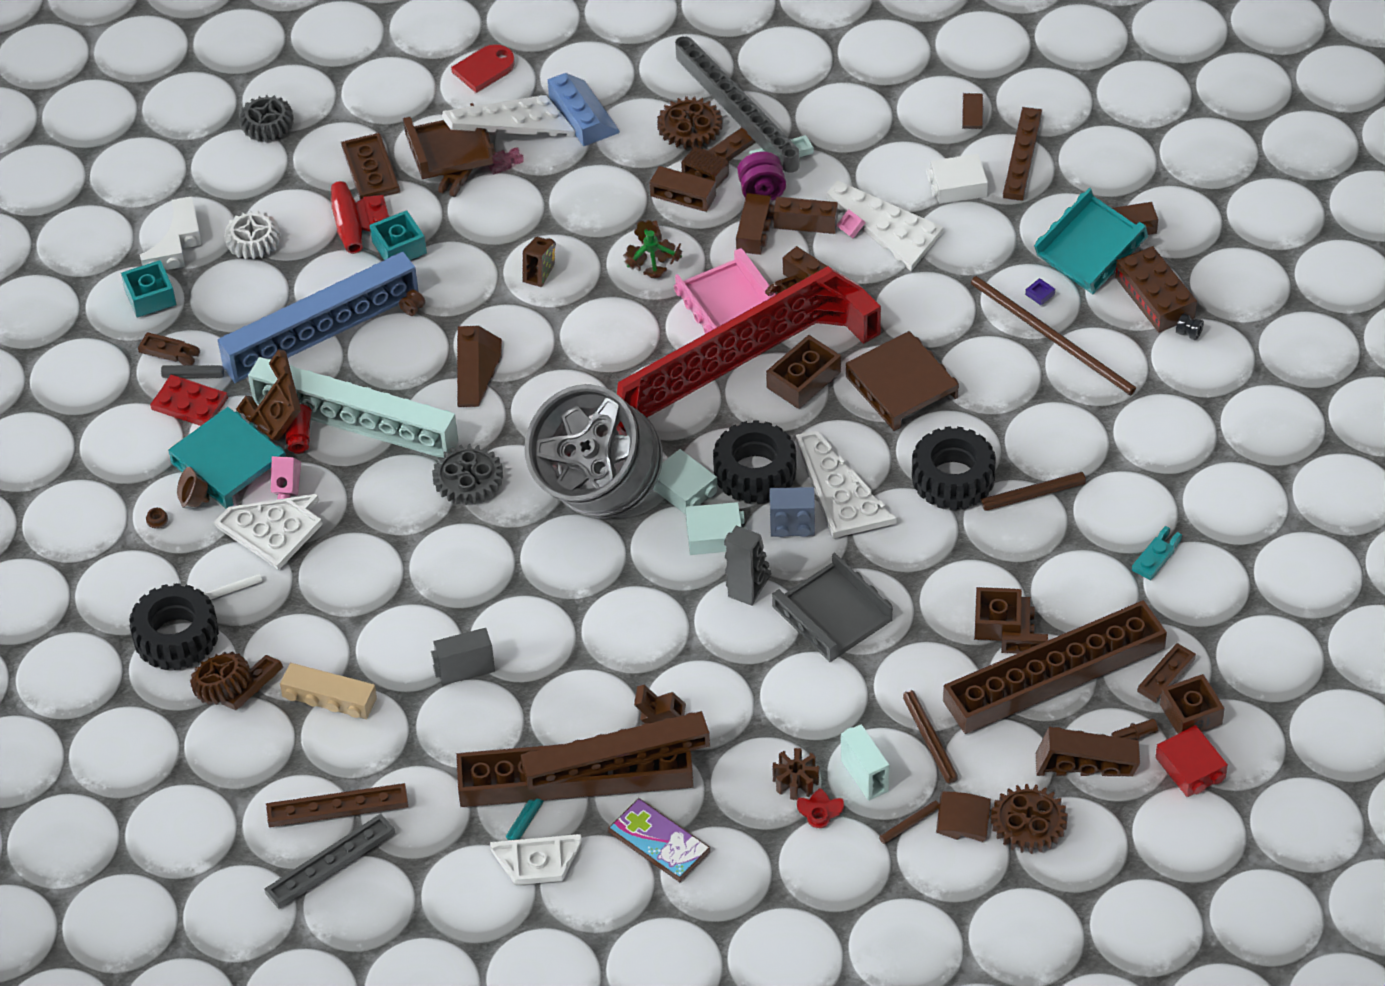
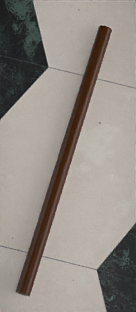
(1053, 335)

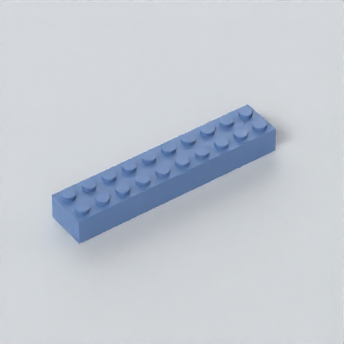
(319, 315)

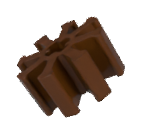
(795, 773)

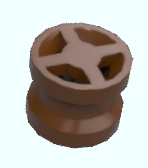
(412, 302)

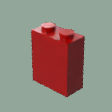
(1191, 761)

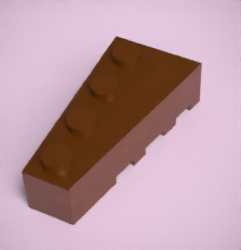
(1086, 753)

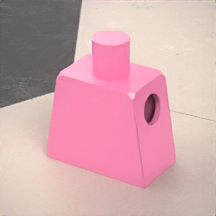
(284, 470)

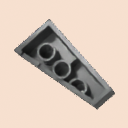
(746, 565)

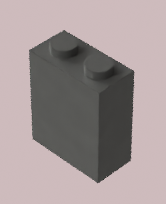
(463, 656)

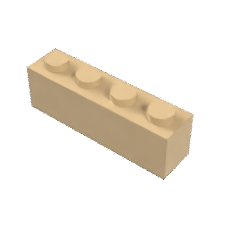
(328, 691)

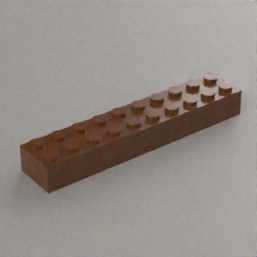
(1054, 667)
(498, 778)

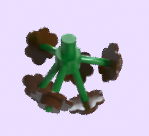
(661, 250)

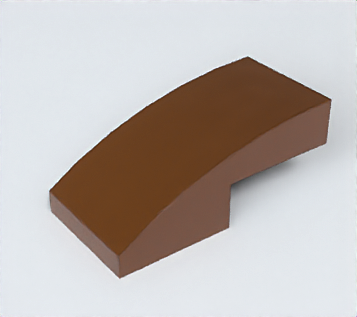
(972, 111)

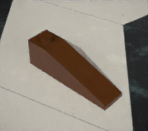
(476, 362)

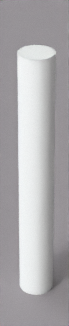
(241, 584)

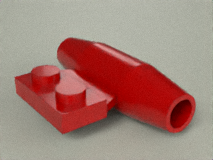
(354, 216)

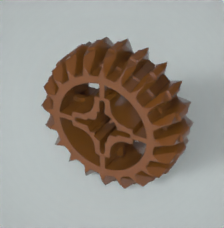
(220, 678)

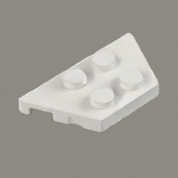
(537, 858)

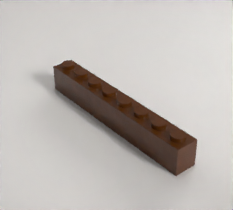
(615, 750)

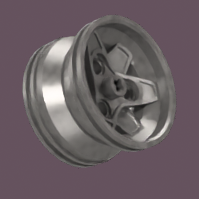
(565, 425)

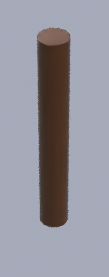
(909, 822)

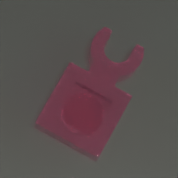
(503, 161)

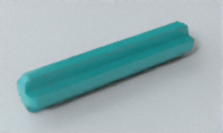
(524, 819)

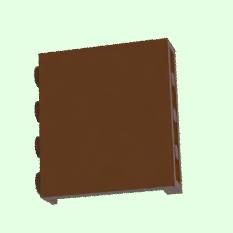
(447, 151)
(900, 378)

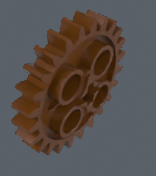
(678, 129)
(1029, 818)

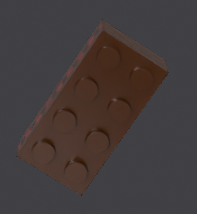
(1155, 288)

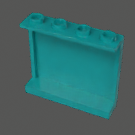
(1089, 241)
(225, 454)

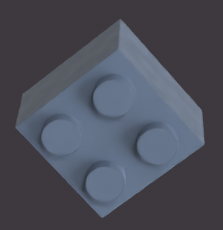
(792, 512)

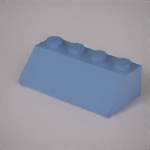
(581, 108)

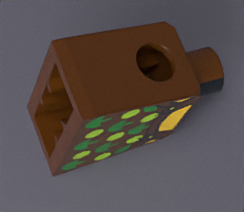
(539, 254)

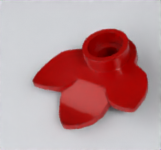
(820, 806)

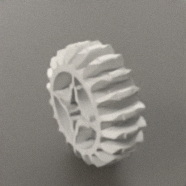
(252, 235)

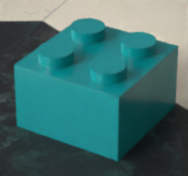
(398, 235)
(148, 288)

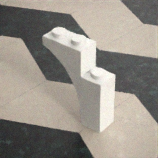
(181, 234)

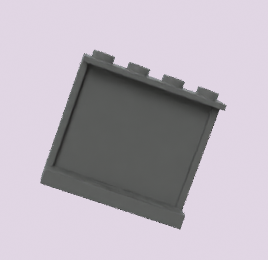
(834, 608)

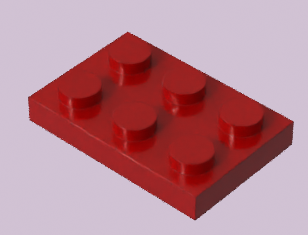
(188, 400)

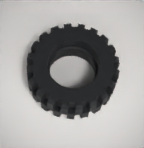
(749, 441)
(959, 447)
(179, 648)

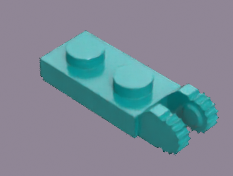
(1156, 554)

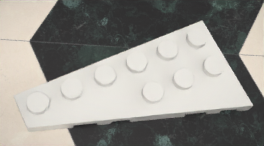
(513, 116)
(890, 226)
(840, 491)

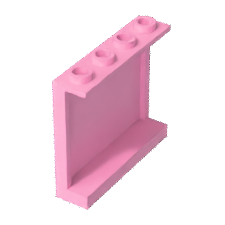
(723, 291)

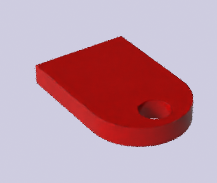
(484, 67)

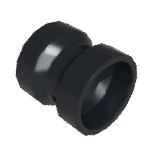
(1189, 326)

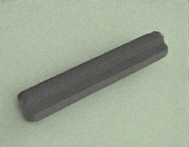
(193, 371)

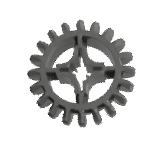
(266, 118)

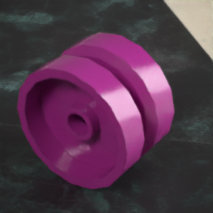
(762, 175)

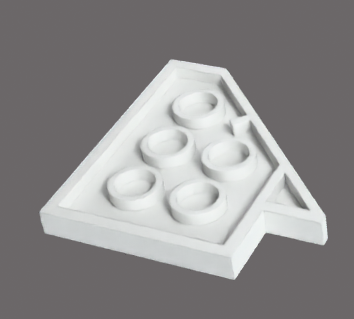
(273, 527)

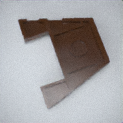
(278, 406)

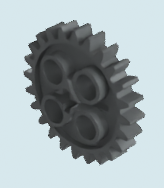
(467, 474)

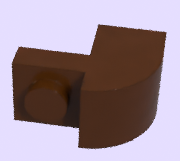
(657, 708)

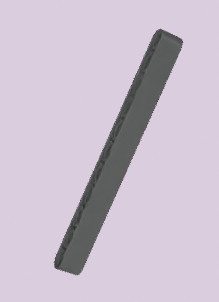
(737, 103)

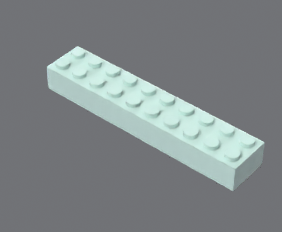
(364, 410)

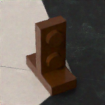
(1026, 638)

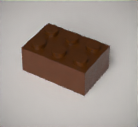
(803, 371)

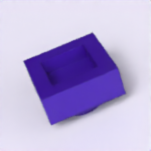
(1040, 291)

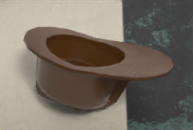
(192, 489)

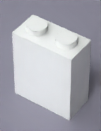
(957, 179)

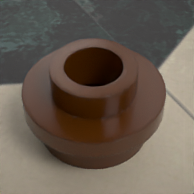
(156, 518)

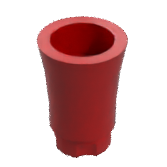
(299, 431)

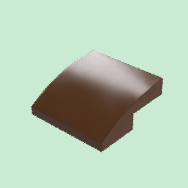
(963, 815)

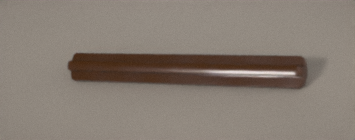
(1033, 491)
(930, 736)

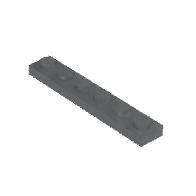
(329, 861)

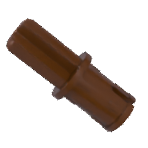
(1138, 730)

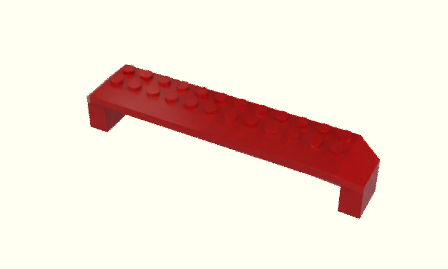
(820, 299)

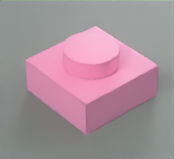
(850, 223)

